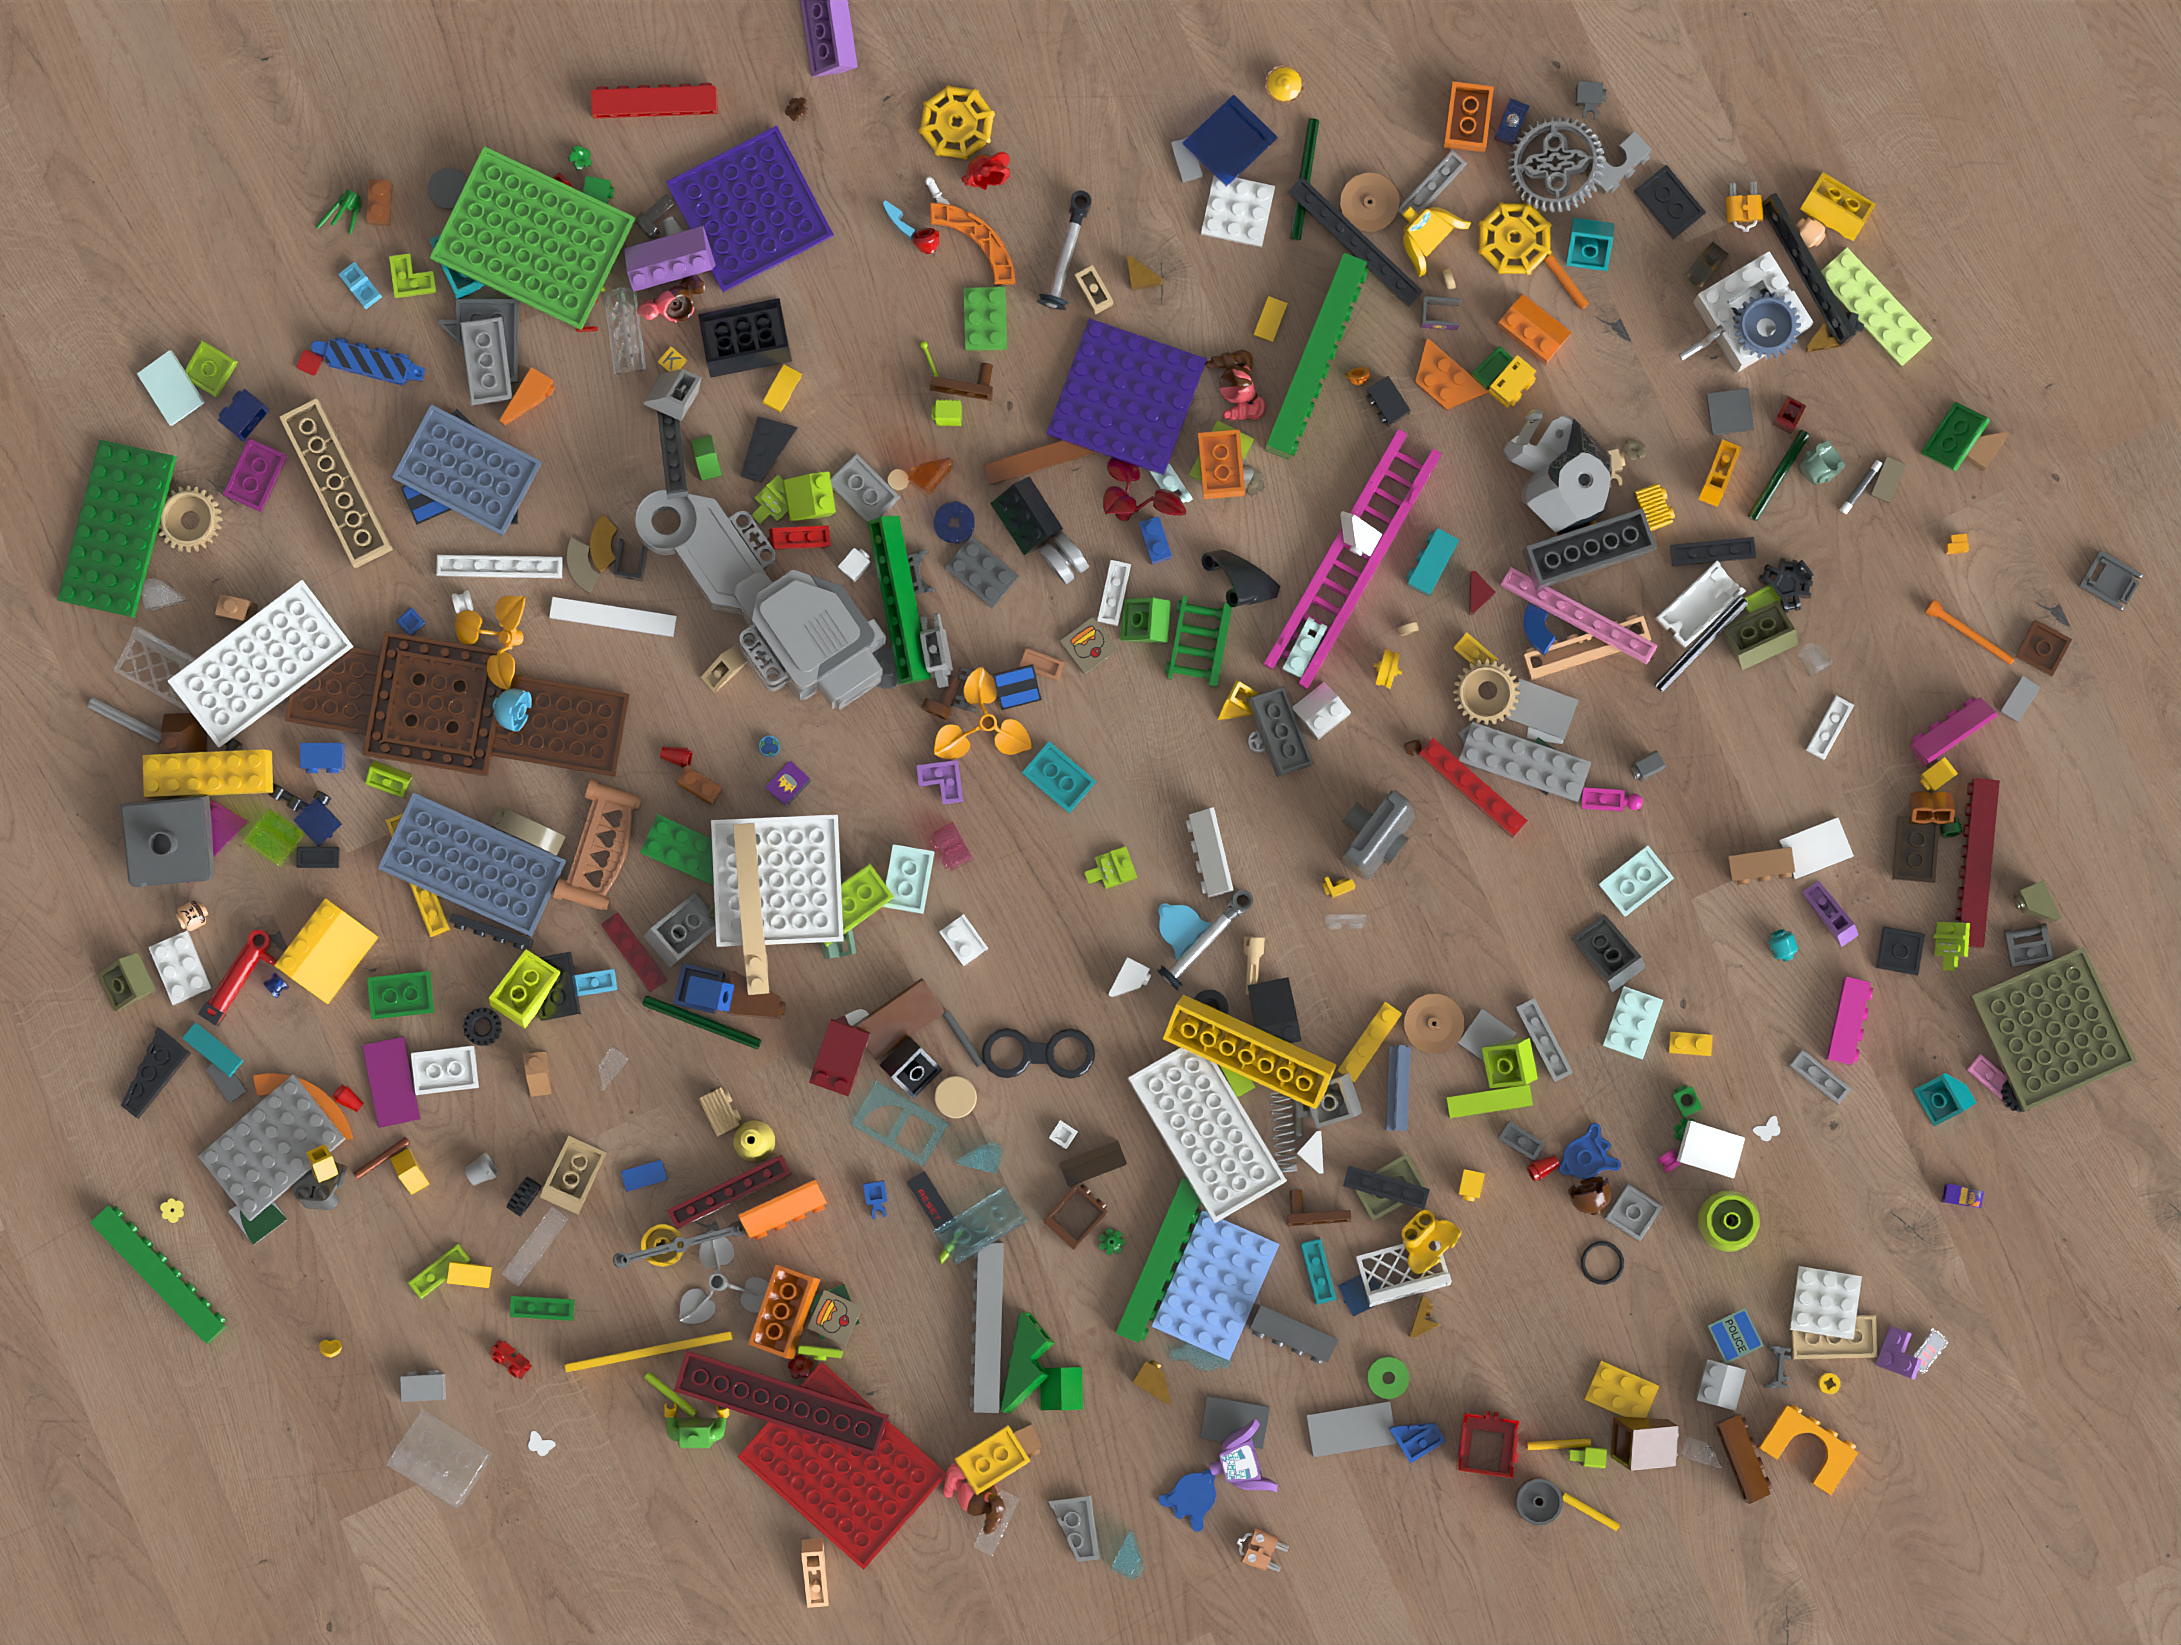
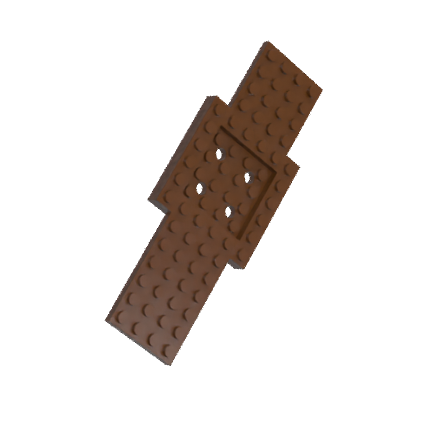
(376, 693)

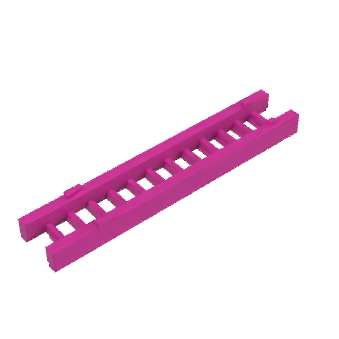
(1353, 596)

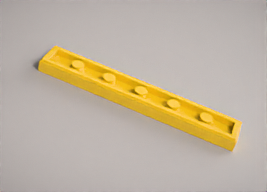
(427, 902)

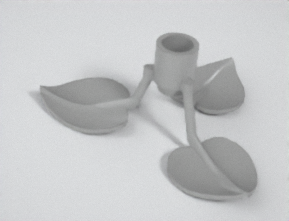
(698, 1307)

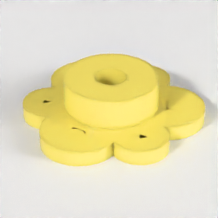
(166, 1209)

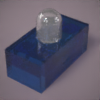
(1511, 122)

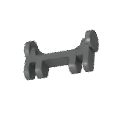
(917, 559)
(963, 703)
(1777, 1380)

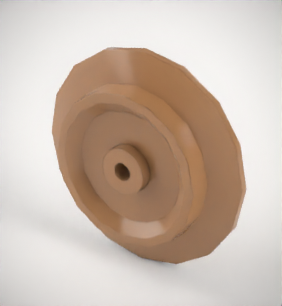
(1371, 188)
(1435, 1009)

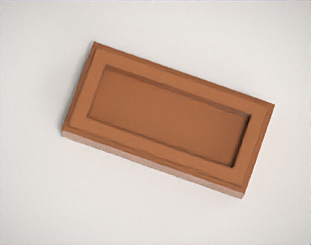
(1043, 664)

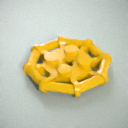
(956, 134)
(1514, 250)

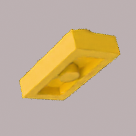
(1473, 650)
(1690, 1043)

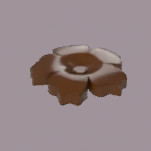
(796, 108)

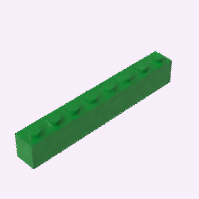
(898, 598)
(1159, 1263)
(158, 1273)

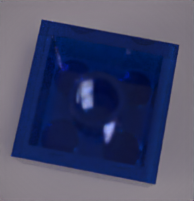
(243, 414)

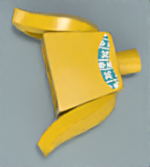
(1426, 231)

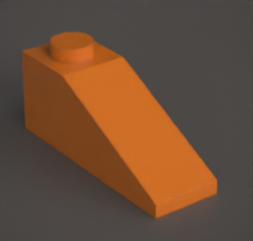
(529, 394)

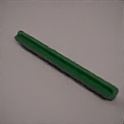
(1305, 172)
(701, 1022)

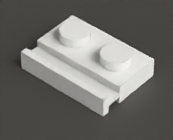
(963, 940)

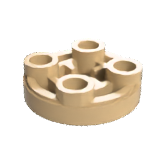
(955, 1097)

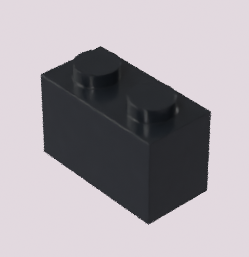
(1387, 401)

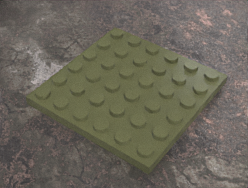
(2053, 1029)

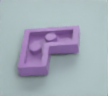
(945, 774)
(1893, 1356)

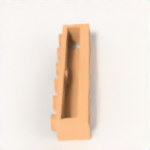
(1577, 650)

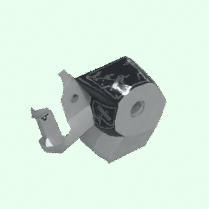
(1568, 472)

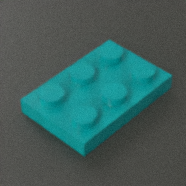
(1059, 777)

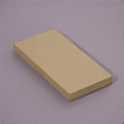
(1818, 1346)

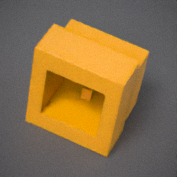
(1957, 544)

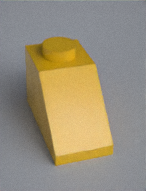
(1937, 775)

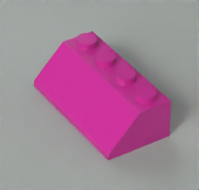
(1953, 730)

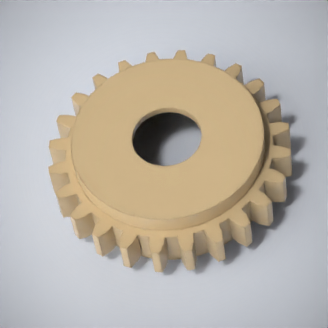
(184, 502)
(1487, 708)

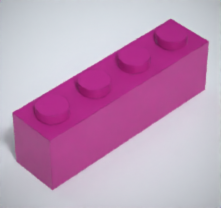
(1848, 1021)

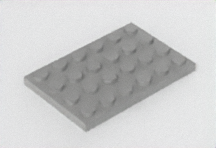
(269, 1147)

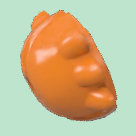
(1358, 376)

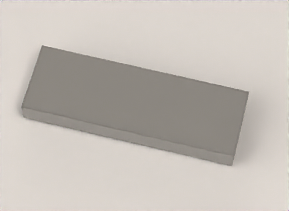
(1819, 1077)

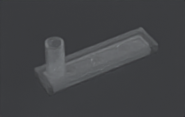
(535, 1246)

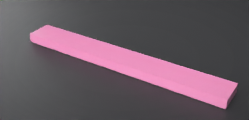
(1579, 616)

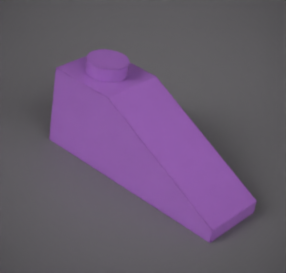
(1830, 914)

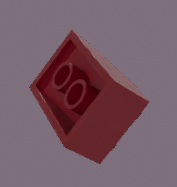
(839, 1057)

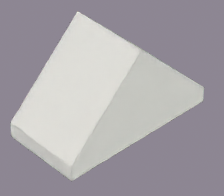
(1312, 1152)

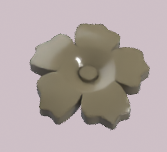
(1634, 449)
(1255, 484)

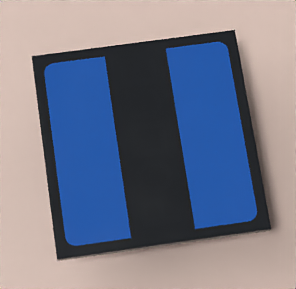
(421, 506)
(1017, 687)

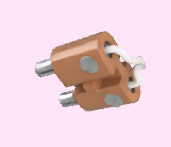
(1259, 1549)

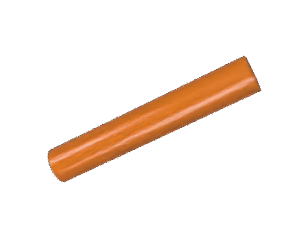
(1566, 281)

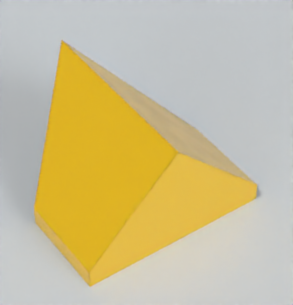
(1237, 703)

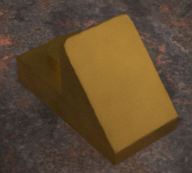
(1822, 342)
(1420, 1324)

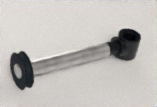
(1077, 213)

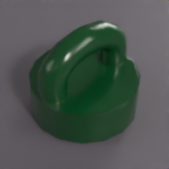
(1951, 829)

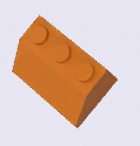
(1534, 329)

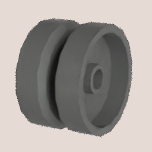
(1534, 1489)

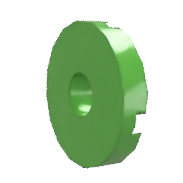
(1400, 1373)

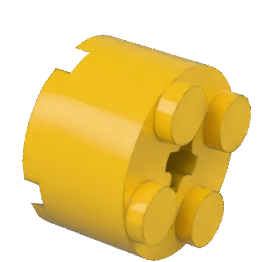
(656, 1235)

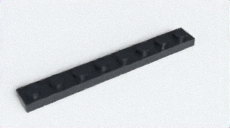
(1355, 241)
(1808, 269)

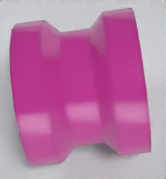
(1669, 1160)

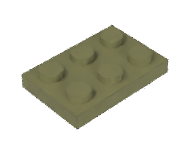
(1400, 1169)

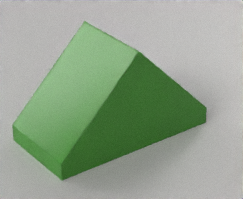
(706, 458)

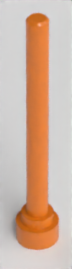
(1934, 609)

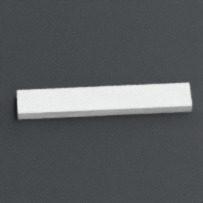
(499, 566)
(613, 617)

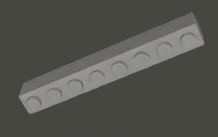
(988, 1329)

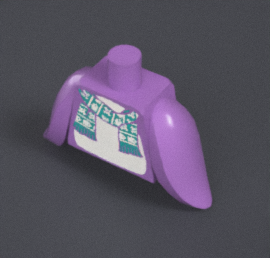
(1240, 1461)

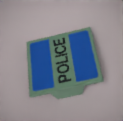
(1735, 1335)

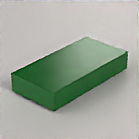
(1492, 367)

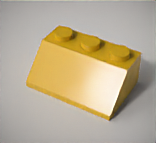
(1838, 206)

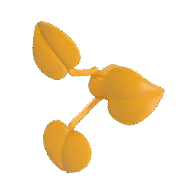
(508, 612)
(1012, 736)

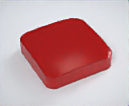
(309, 362)

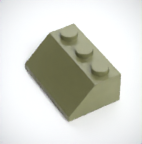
(1760, 635)

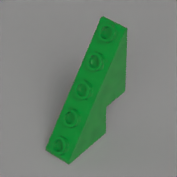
(1024, 1368)

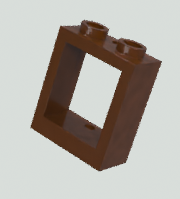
(1098, 1204)

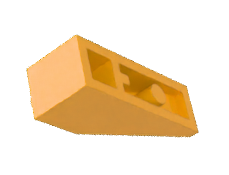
(1719, 473)

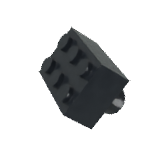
(1026, 515)

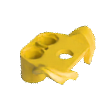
(1420, 1255)

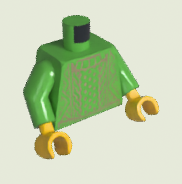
(695, 1431)

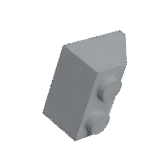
(1338, 1102)
(1720, 1384)

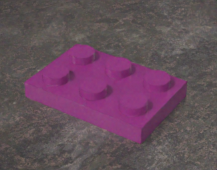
(255, 475)

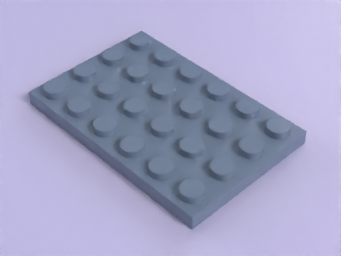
(467, 470)

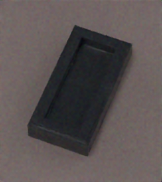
(318, 857)

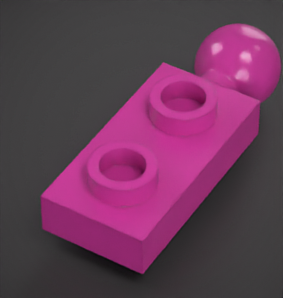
(1609, 800)

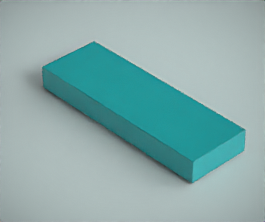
(212, 1049)
(1318, 1271)

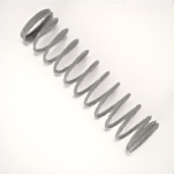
(1289, 1168)

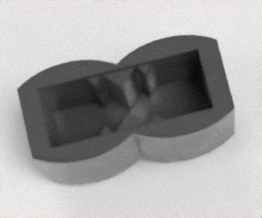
(1647, 766)

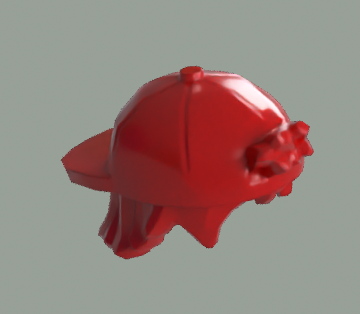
(987, 170)

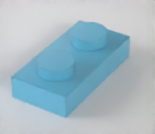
(596, 982)

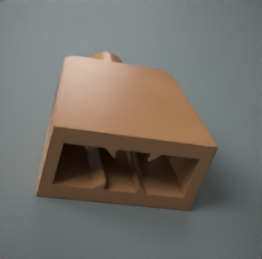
(235, 609)

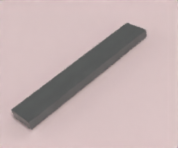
(672, 456)

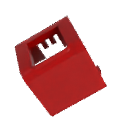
(1488, 1423)

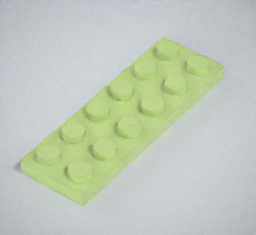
(1877, 308)

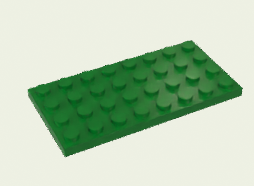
(117, 528)

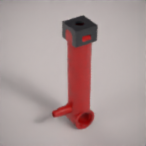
(236, 976)

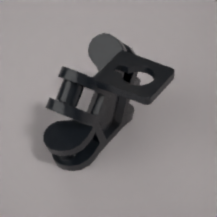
(1788, 583)

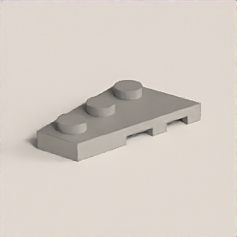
(1078, 1524)

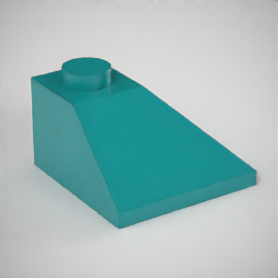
(1944, 1098)

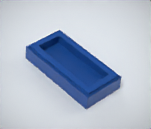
(644, 1175)

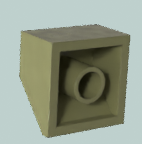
(2037, 902)
(126, 981)

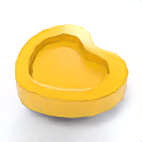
(330, 1348)

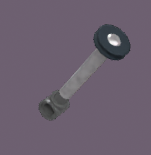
(1171, 976)

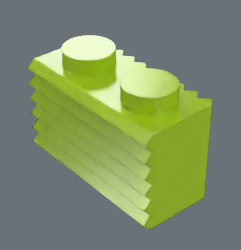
(947, 413)

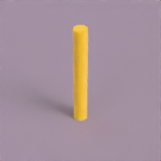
(1558, 1444)
(1590, 1511)

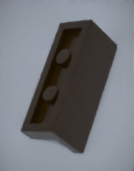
(1093, 1163)

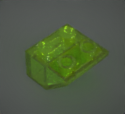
(274, 837)

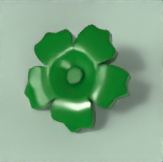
(580, 157)

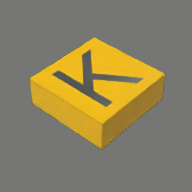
(672, 360)

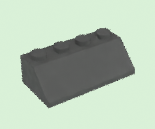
(1293, 1333)

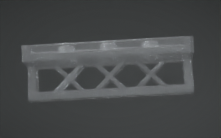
(628, 329)

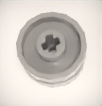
(1061, 559)

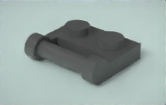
(2028, 952)

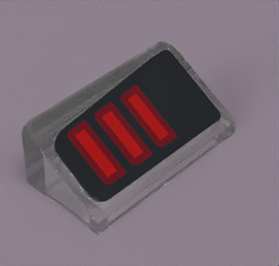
(1930, 1349)

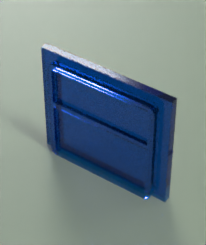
(1230, 140)

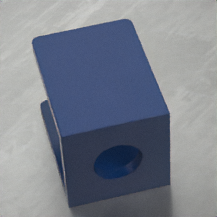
(709, 993)

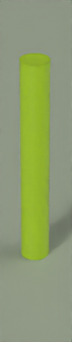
(670, 1394)

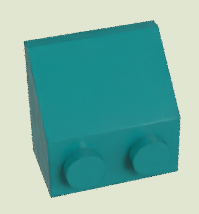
(1590, 244)

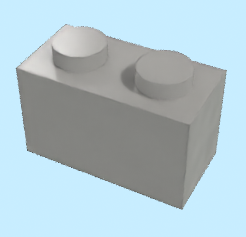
(423, 1387)

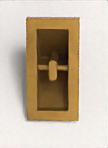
(1141, 276)

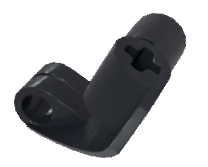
(1248, 581)

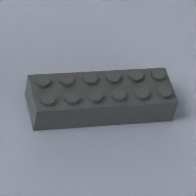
(1589, 549)

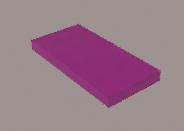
(391, 1082)

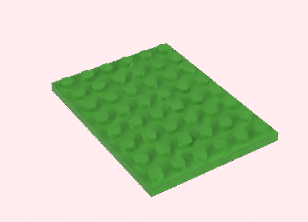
(532, 238)

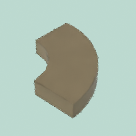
(579, 565)

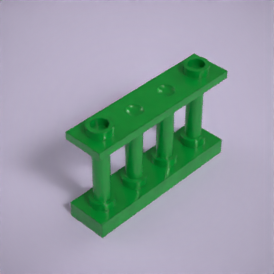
(1218, 634)

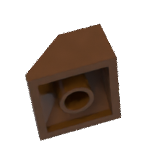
(182, 734)

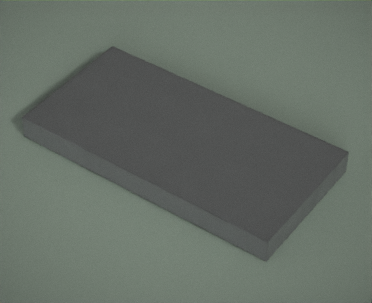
(1280, 731)

